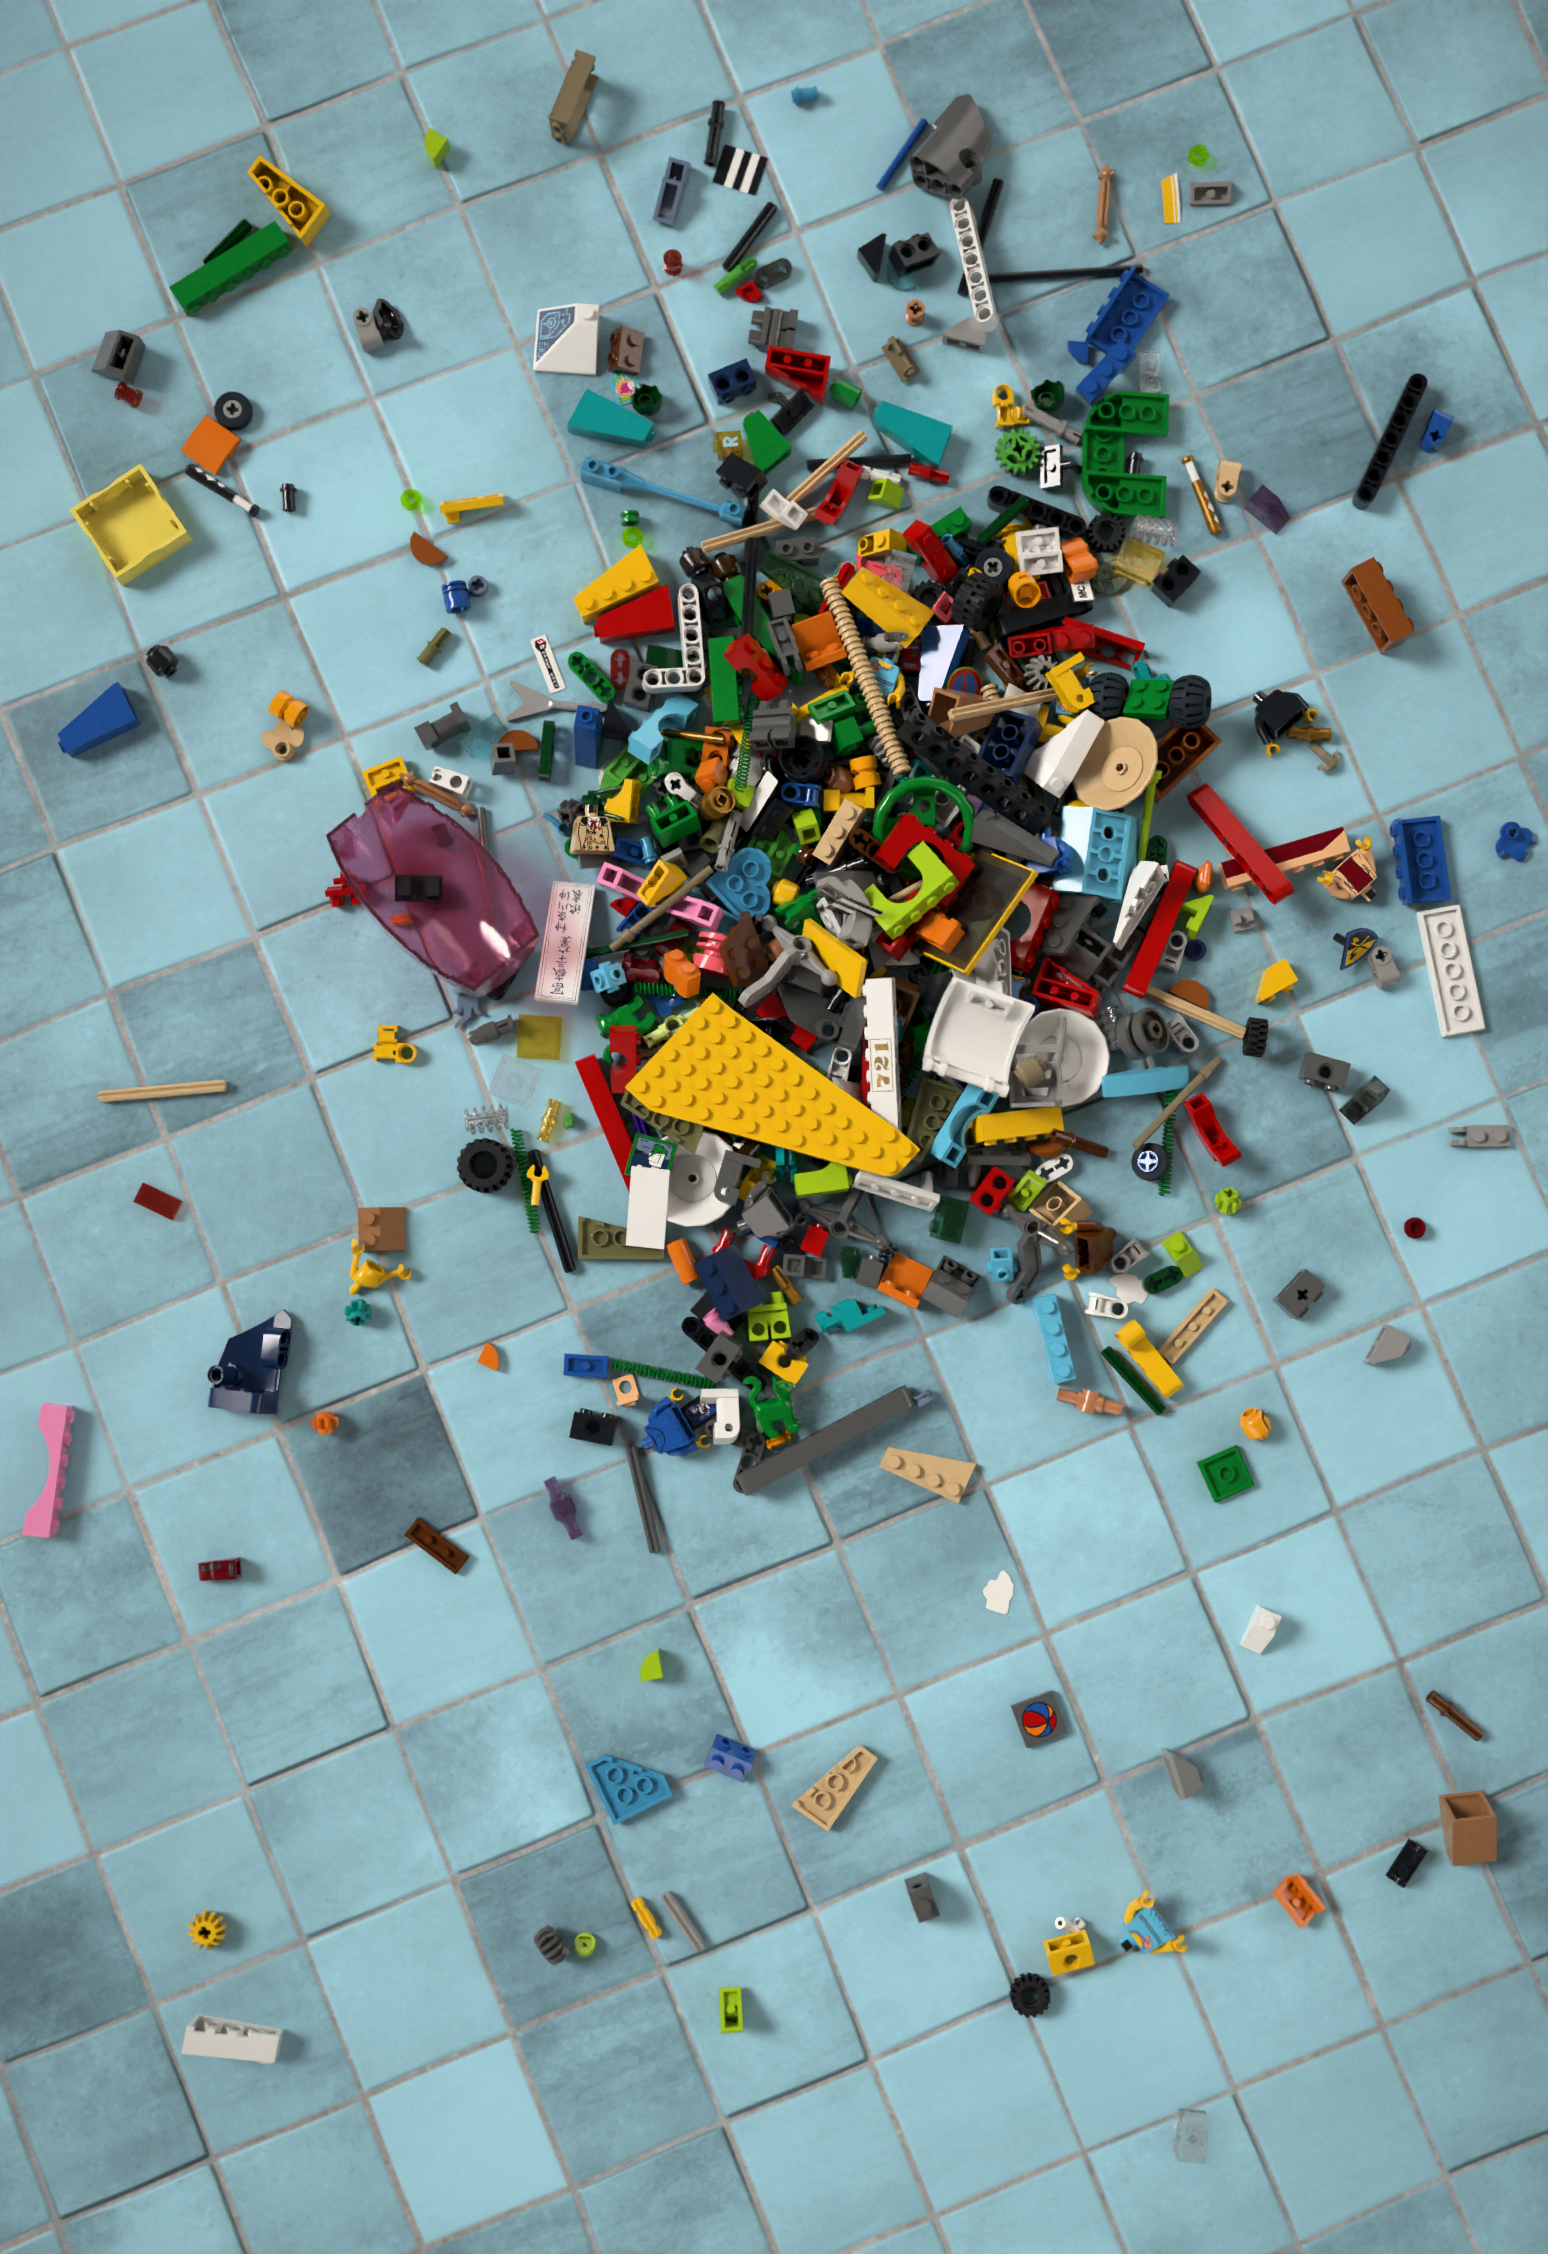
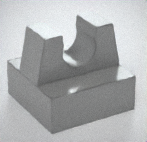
(1242, 919)

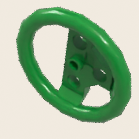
(923, 789)

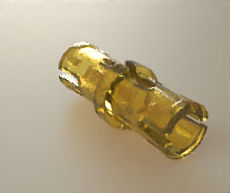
(549, 1120)

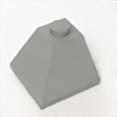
(1183, 1774)

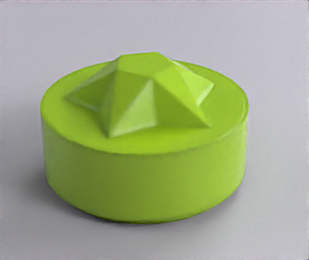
(584, 1944)

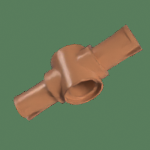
(1089, 1401)

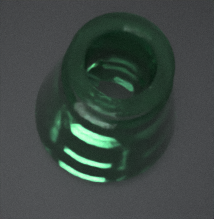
(849, 1261)

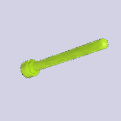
(1147, 814)

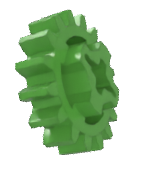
(1024, 445)

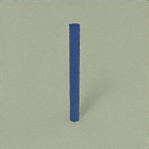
(902, 154)

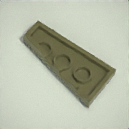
(929, 1112)
(680, 1131)
(608, 1241)

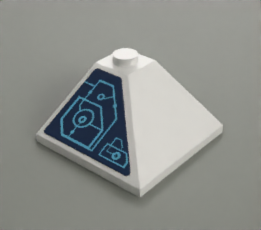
(567, 339)

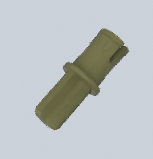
(434, 647)

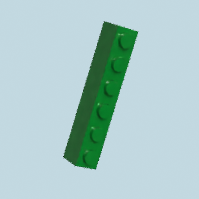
(231, 268)

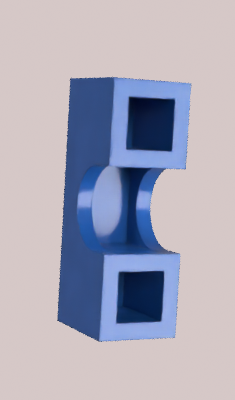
(1105, 371)

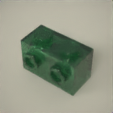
(949, 1219)

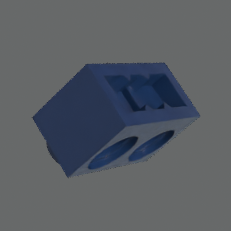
(729, 376)

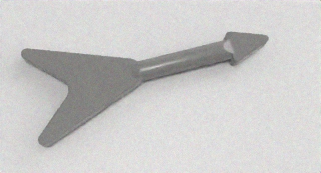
(536, 703)

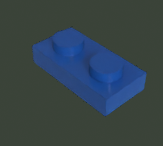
(629, 852)
(585, 1365)

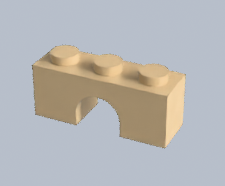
(832, 844)

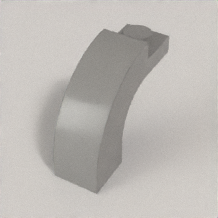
(855, 927)

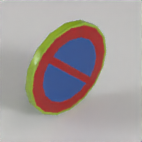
(965, 680)

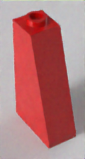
(638, 618)

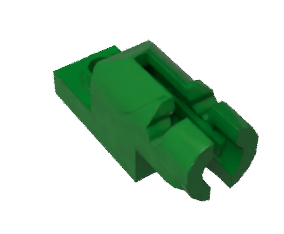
(838, 707)

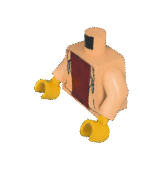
(1353, 874)

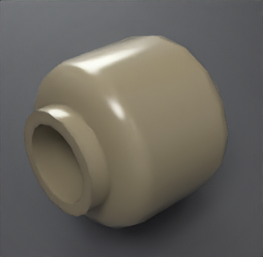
(1030, 1072)

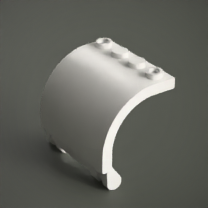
(976, 1035)

